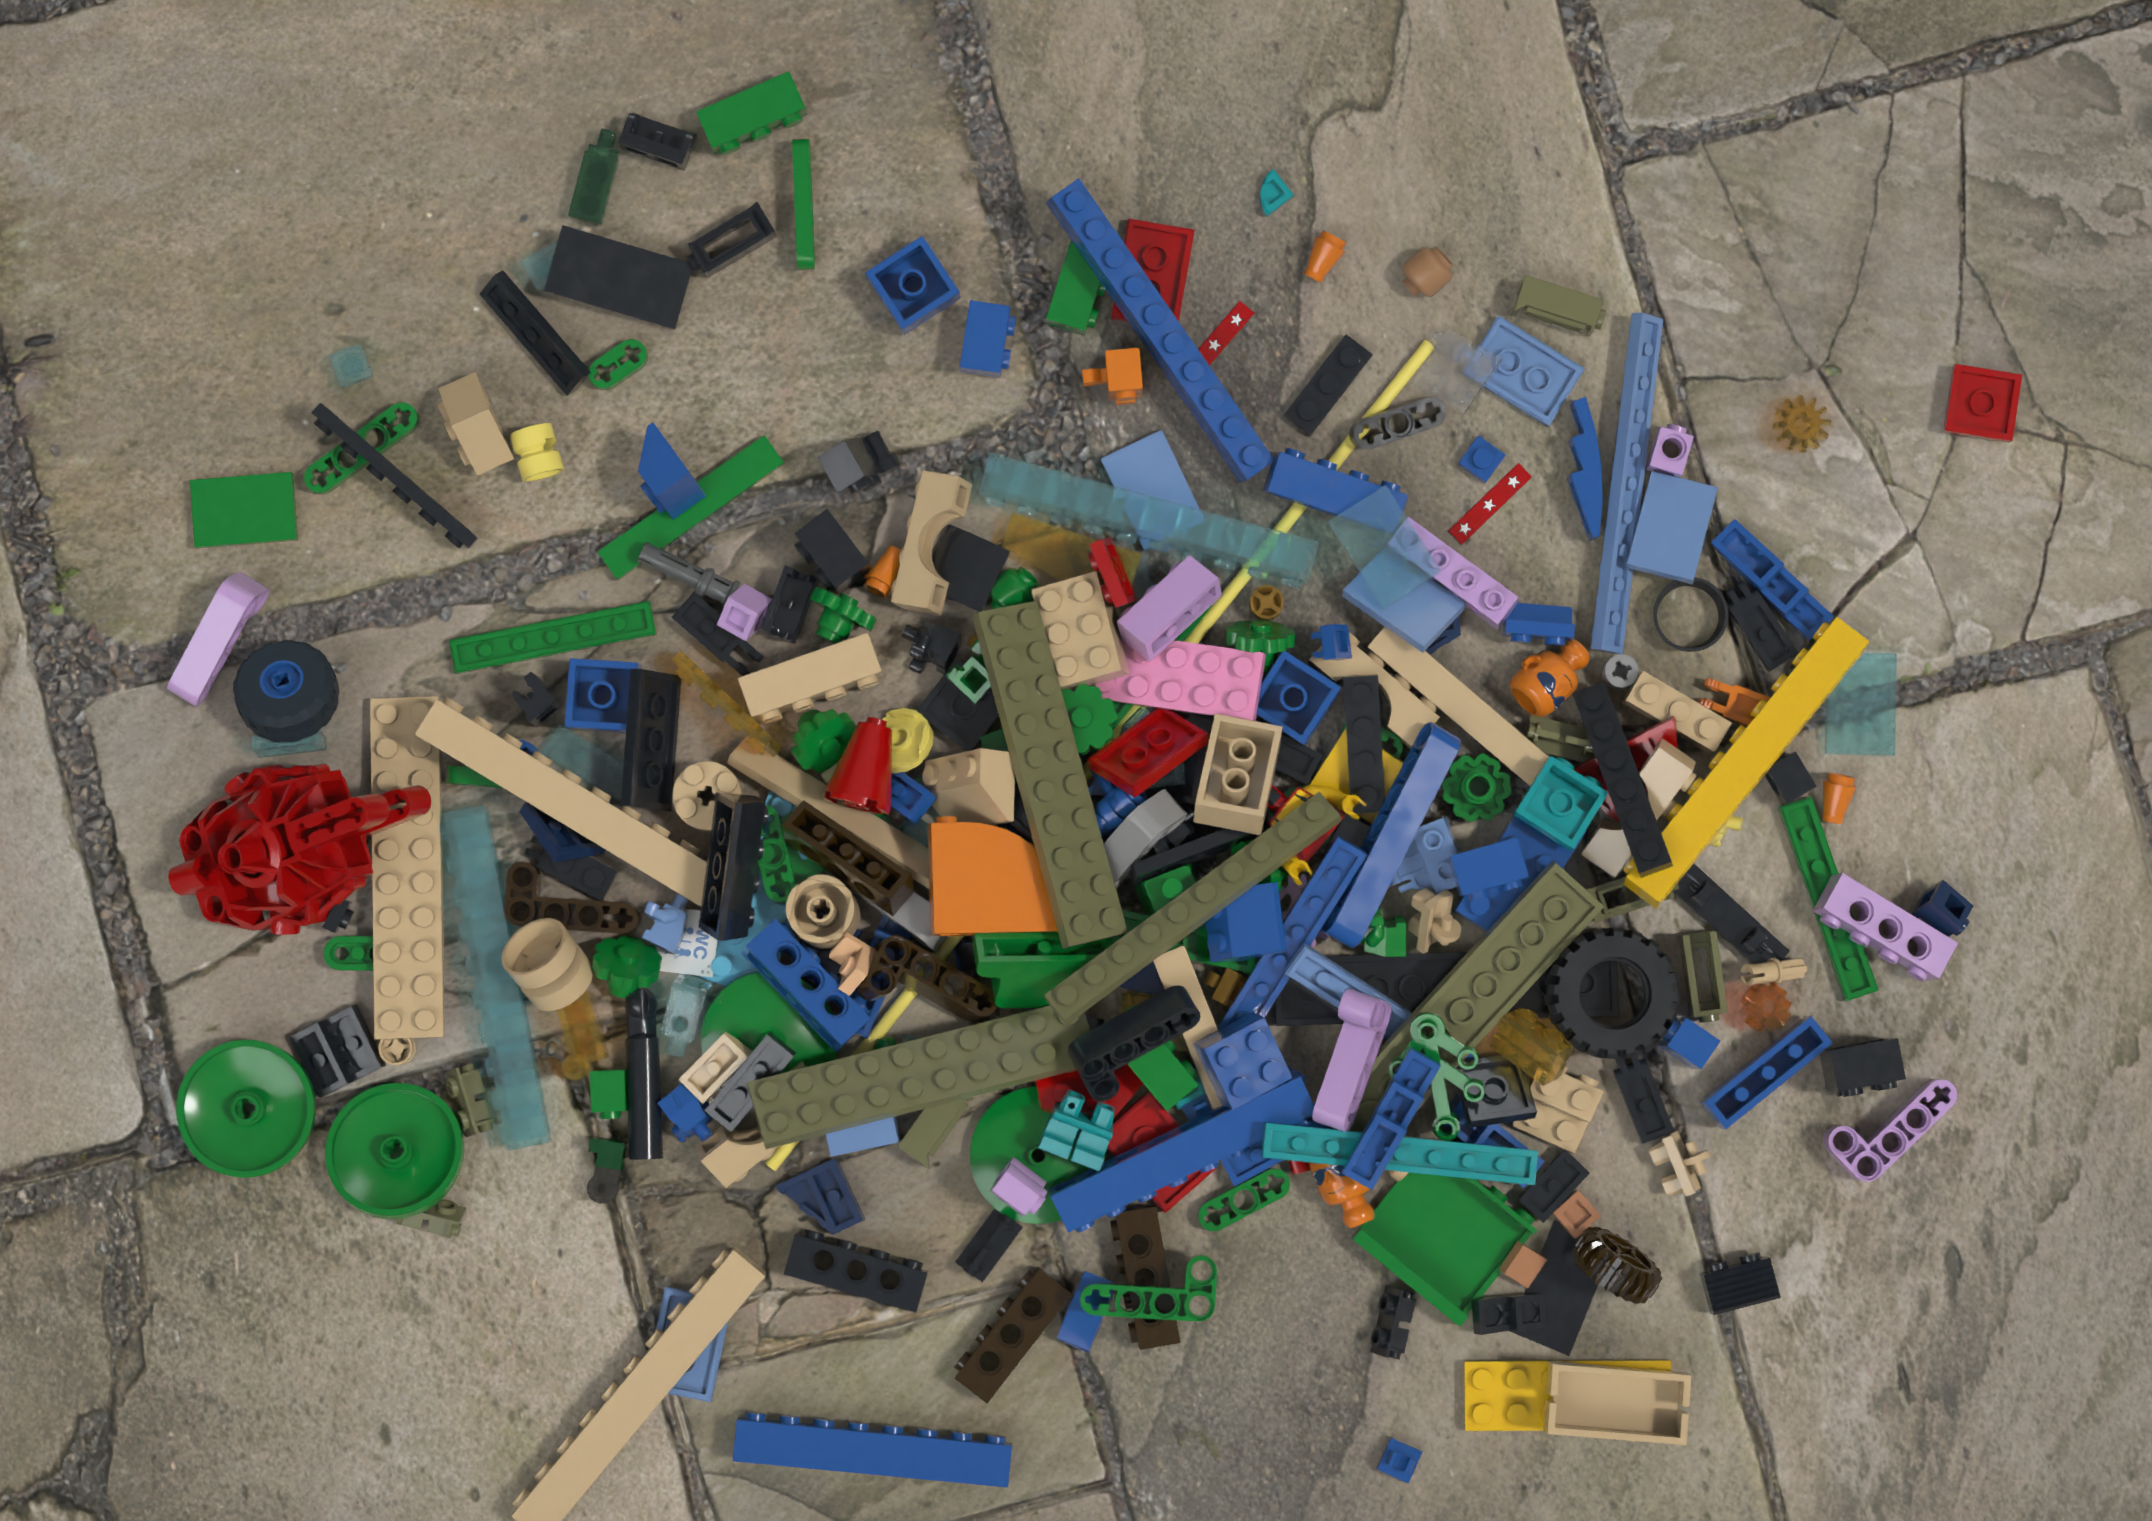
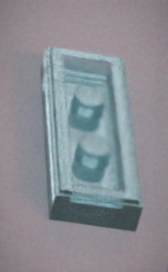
(586, 761)

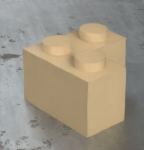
(473, 422)

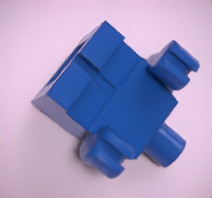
(686, 1114)

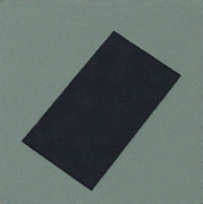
(1565, 1291)

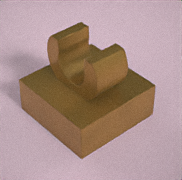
(1226, 986)

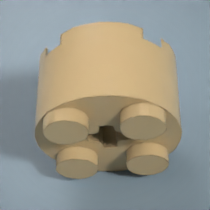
(698, 779)
(813, 896)

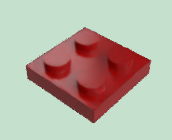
(1982, 403)
(1117, 584)

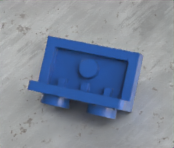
(1539, 622)

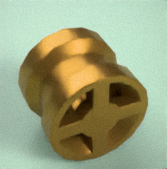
(1269, 598)

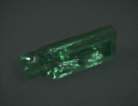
(595, 180)

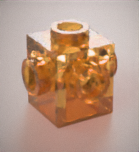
(1753, 1007)

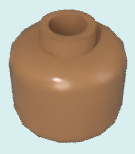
(1427, 271)

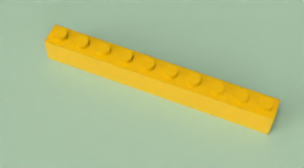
(1751, 755)

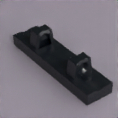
(1166, 860)
(1728, 917)

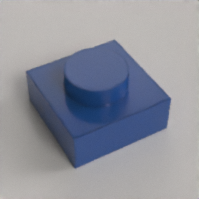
(1481, 459)

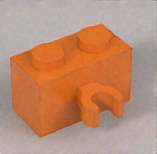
(1121, 375)

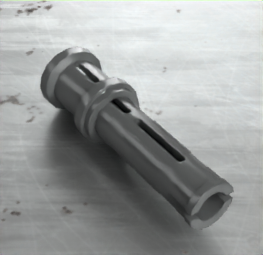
(703, 581)

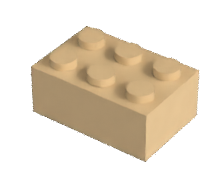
(1081, 631)
(1237, 774)

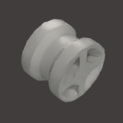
(1614, 674)

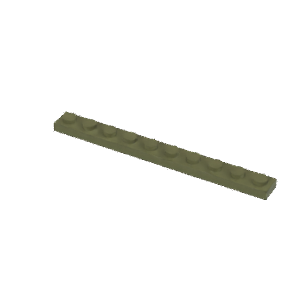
(1192, 908)

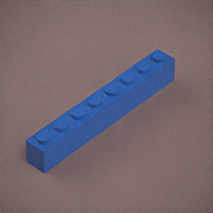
(1177, 1154)
(872, 1451)

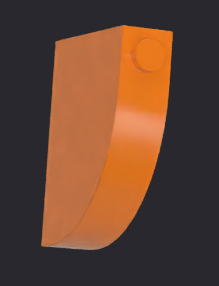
(984, 881)

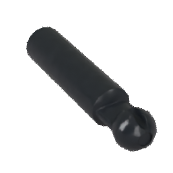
(643, 1076)

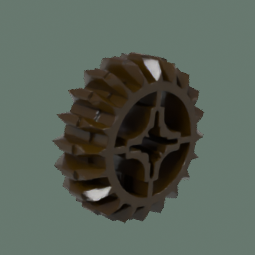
(1616, 1265)

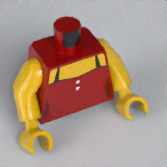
(1282, 806)

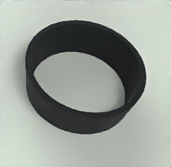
(1720, 603)

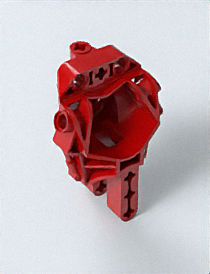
(312, 841)

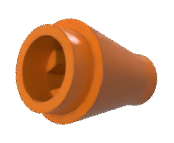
(1324, 255)
(883, 573)
(1837, 796)

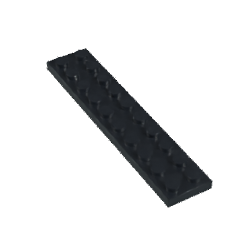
(1413, 978)

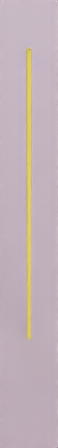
(1195, 636)

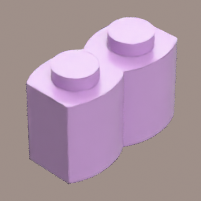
(1020, 1187)

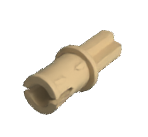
(1773, 971)

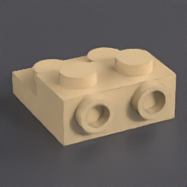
(1562, 1110)

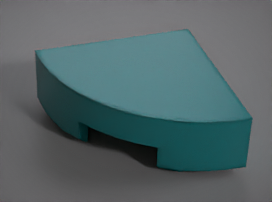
(1273, 193)

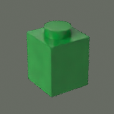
(608, 1093)

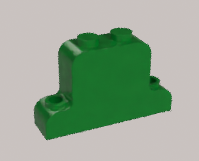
(1029, 964)

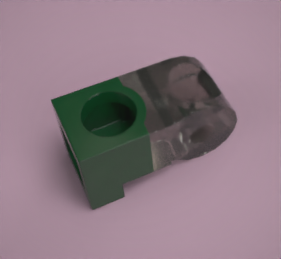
(608, 1168)

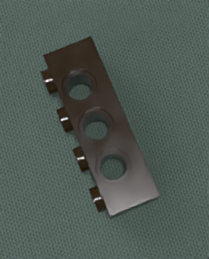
(848, 858)
(1145, 1222)
(986, 1382)

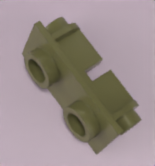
(1559, 739)
(463, 1088)
(443, 1219)

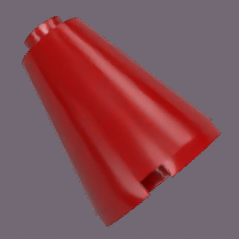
(864, 769)

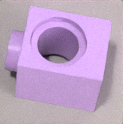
(1659, 461)
(744, 612)

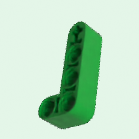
(1148, 1294)

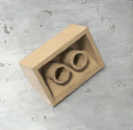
(973, 786)

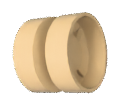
(547, 964)

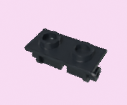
(988, 1245)
(1387, 1336)

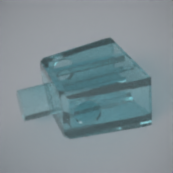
(686, 999)

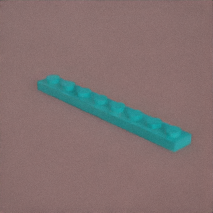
(1411, 1155)

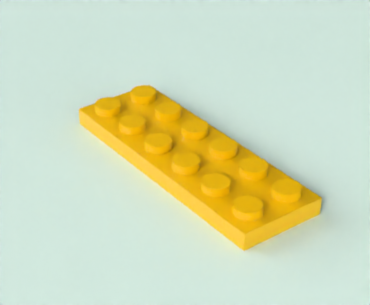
(1514, 1391)

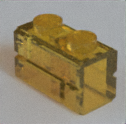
(1532, 1045)

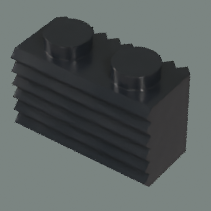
(1739, 1284)

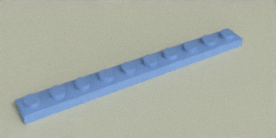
(1626, 482)

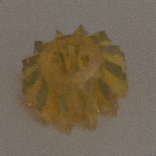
(1808, 415)

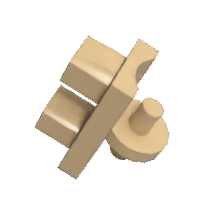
(1434, 919)
(1673, 1150)

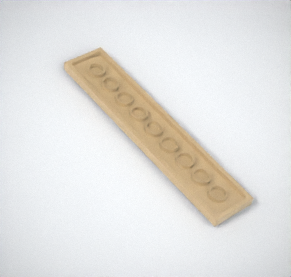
(407, 879)

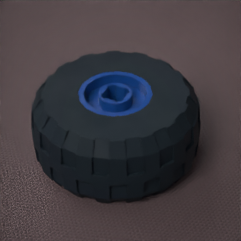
(286, 691)

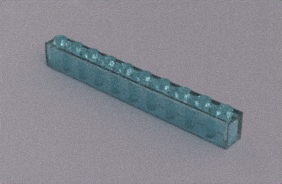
(1148, 519)
(497, 995)

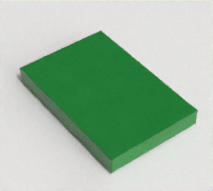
(243, 510)

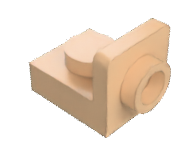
(855, 961)

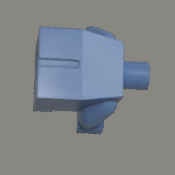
(669, 924)

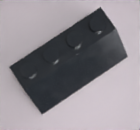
(732, 865)

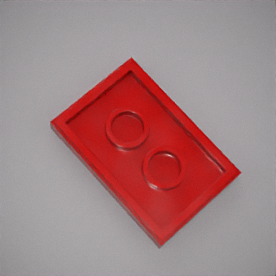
(1163, 256)
(1148, 751)
(1140, 1124)

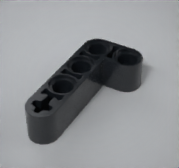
(1130, 1037)

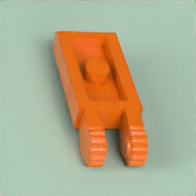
(1738, 704)

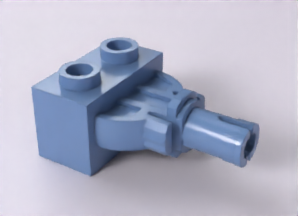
(1427, 859)

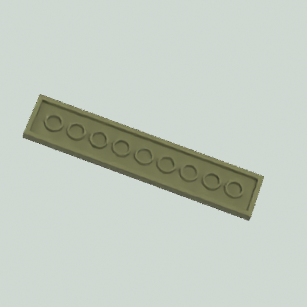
(1049, 774)
(1493, 973)
(913, 1075)

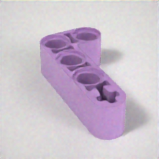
(214, 638)
(1352, 1059)
(1895, 1124)

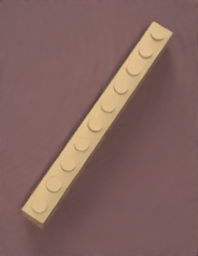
(564, 798)
(641, 1390)

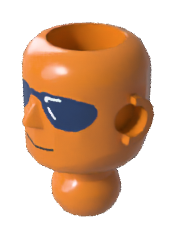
(1548, 678)
(1340, 1189)

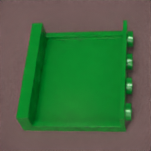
(1444, 1238)

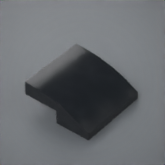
(969, 566)
(337, 1051)

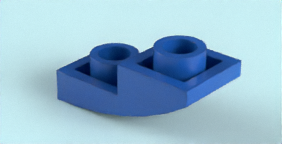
(1079, 1327)

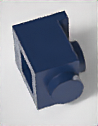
(1943, 909)

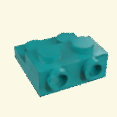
(1561, 802)

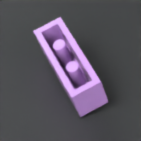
(1169, 608)

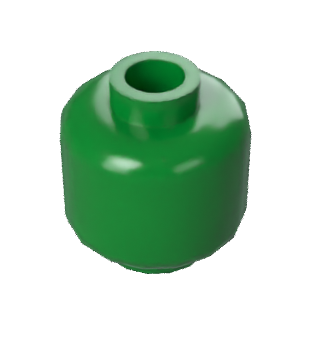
(1013, 588)

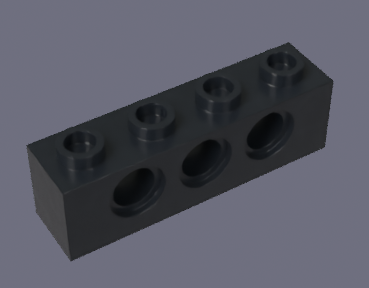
(802, 1266)

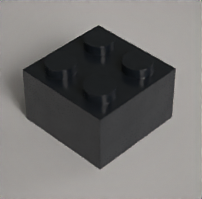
(832, 551)
(1862, 1065)

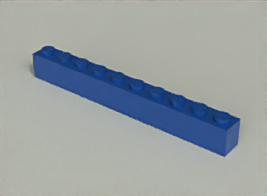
(1159, 331)

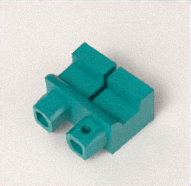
(1092, 1137)

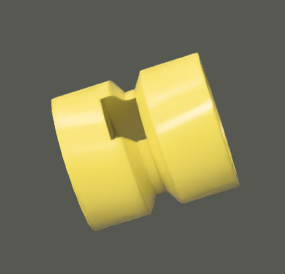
(536, 452)

